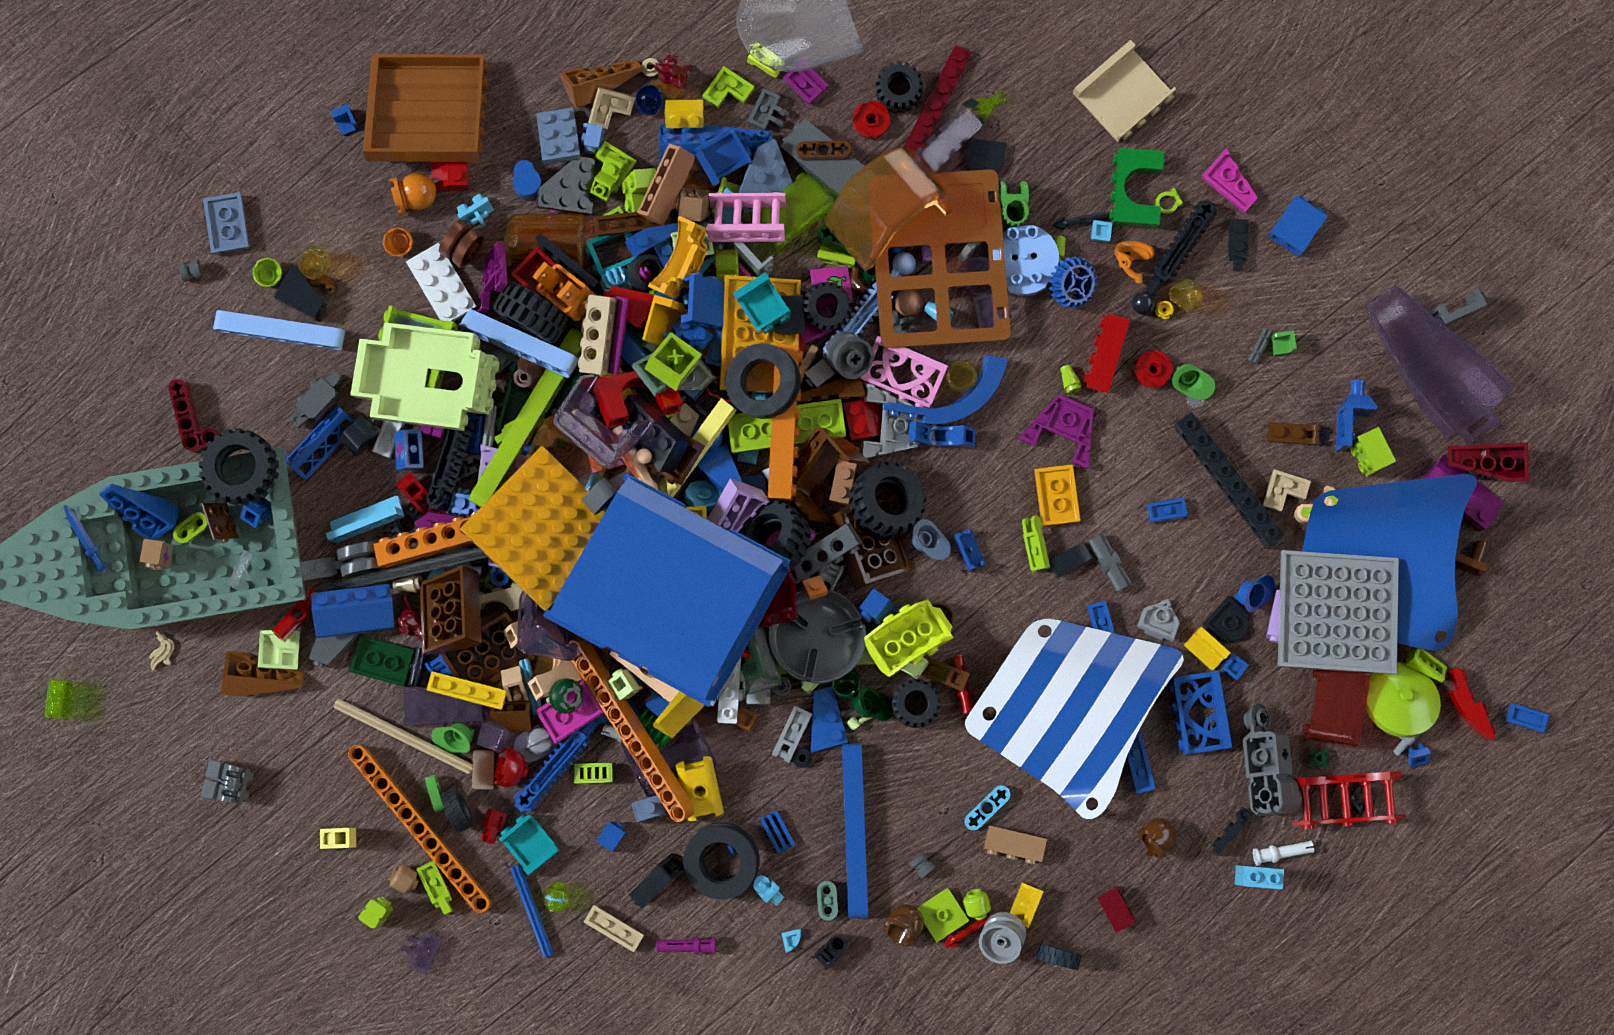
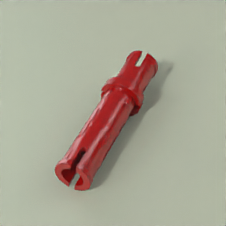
(965, 696)

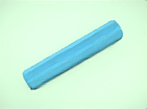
(527, 673)

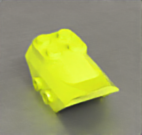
(908, 637)

